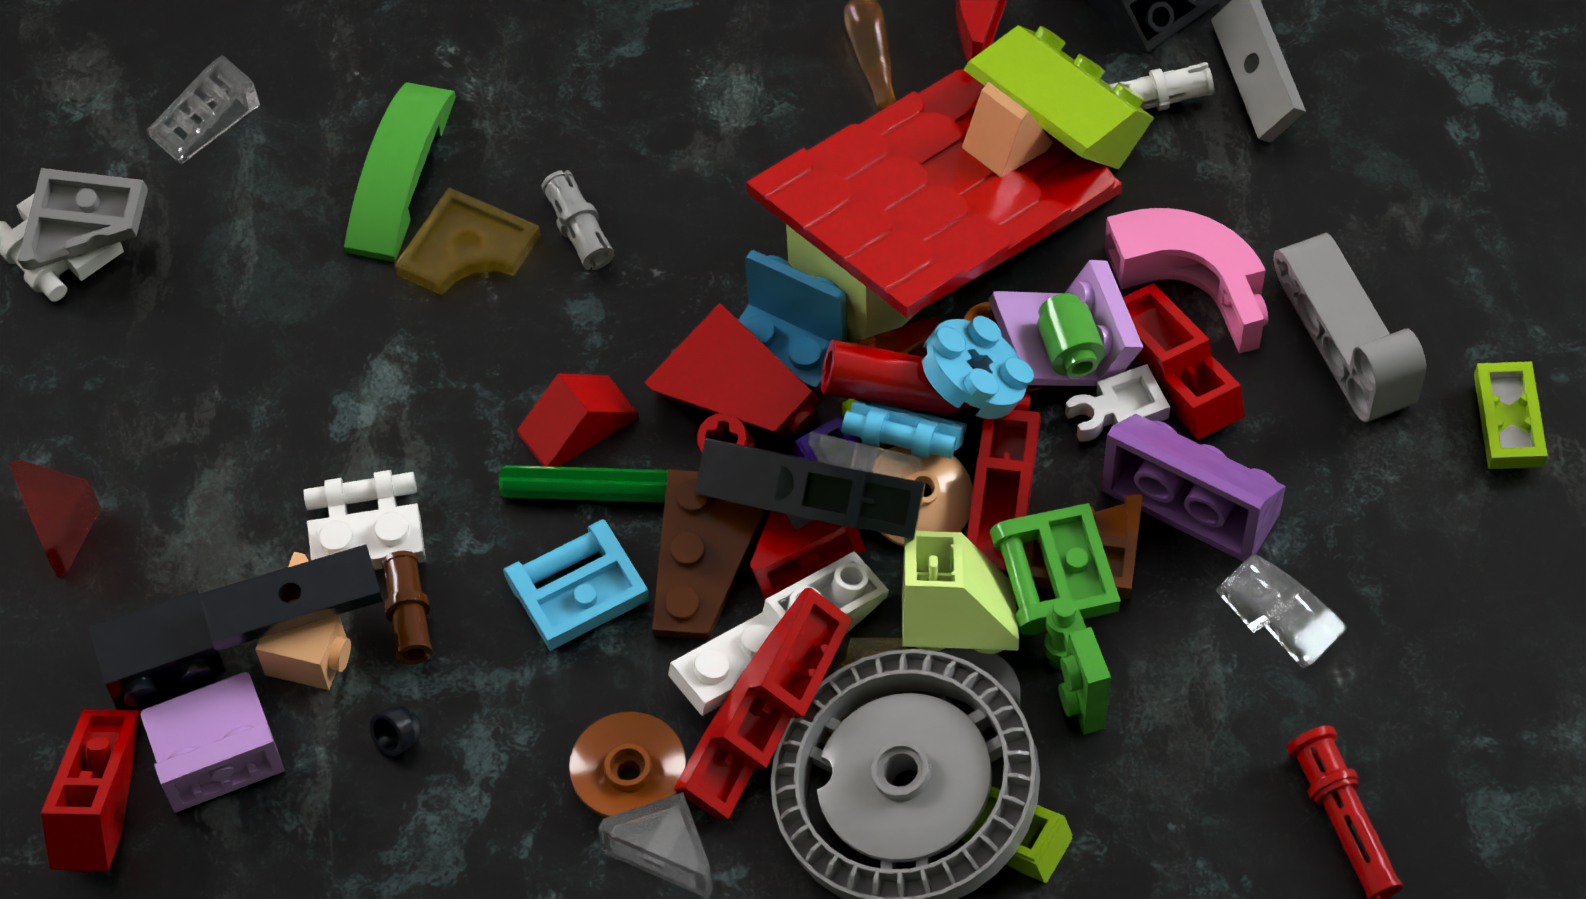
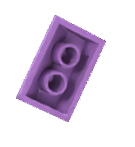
(1191, 486)

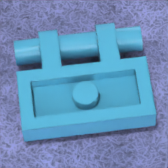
(904, 428)

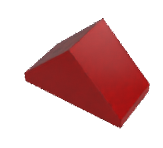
(574, 416)

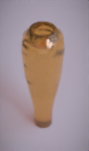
(869, 39)

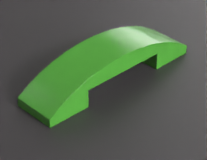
(393, 170)

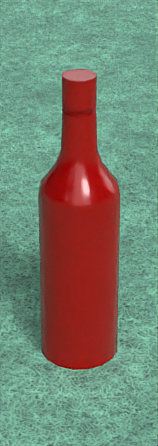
(885, 379)

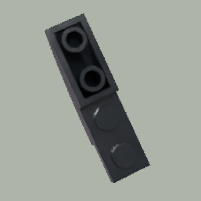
(810, 488)

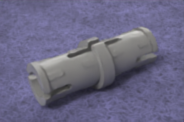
(577, 220)

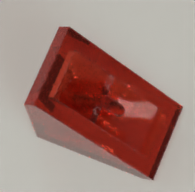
(59, 508)

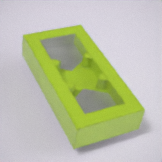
(1510, 415)

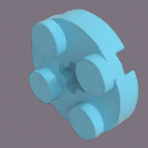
(998, 374)

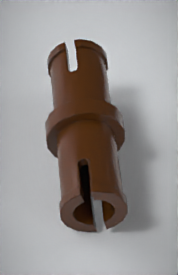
(407, 607)

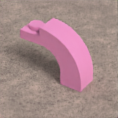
(1194, 250)

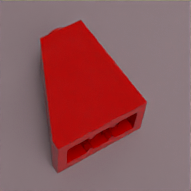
(734, 373)

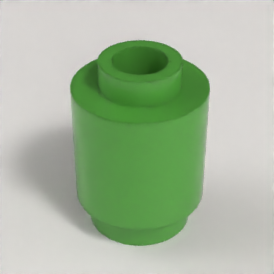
(1070, 335)

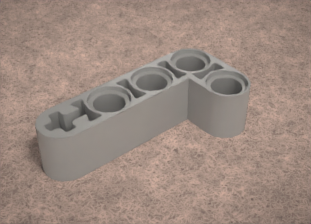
(1371, 365)

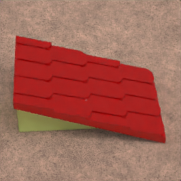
(912, 215)

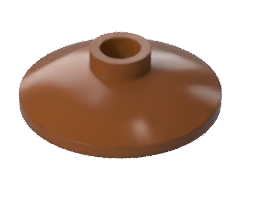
(620, 744)

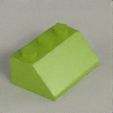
(1064, 94)

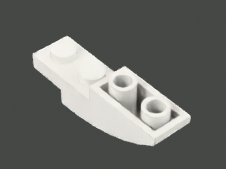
(714, 667)

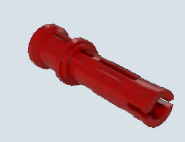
(1338, 785)

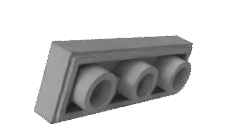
(1258, 67)

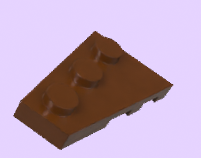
(698, 557)

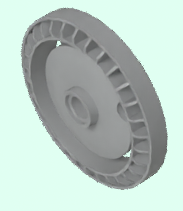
(901, 736)

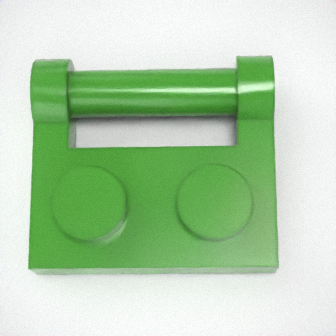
(1072, 559)

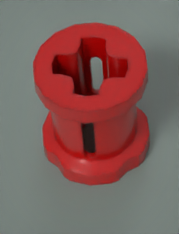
(718, 428)

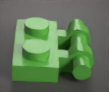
(1078, 655)

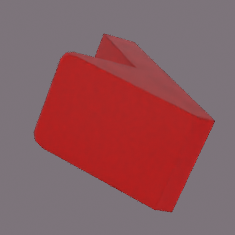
(792, 554)

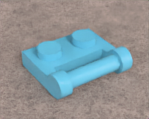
(583, 596)

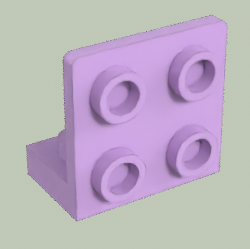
(1096, 286)
(211, 742)

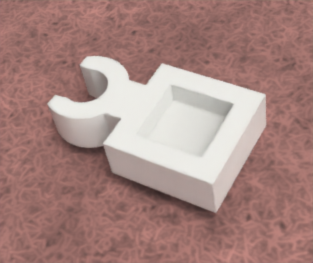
(1118, 399)

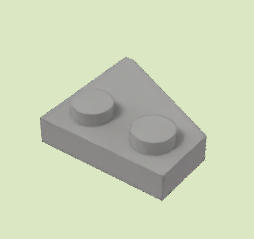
(79, 214)

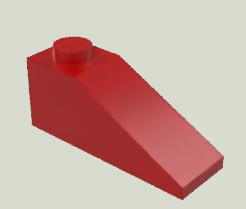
(91, 791)

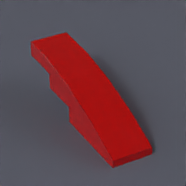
(761, 703)

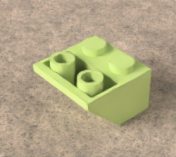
(955, 596)

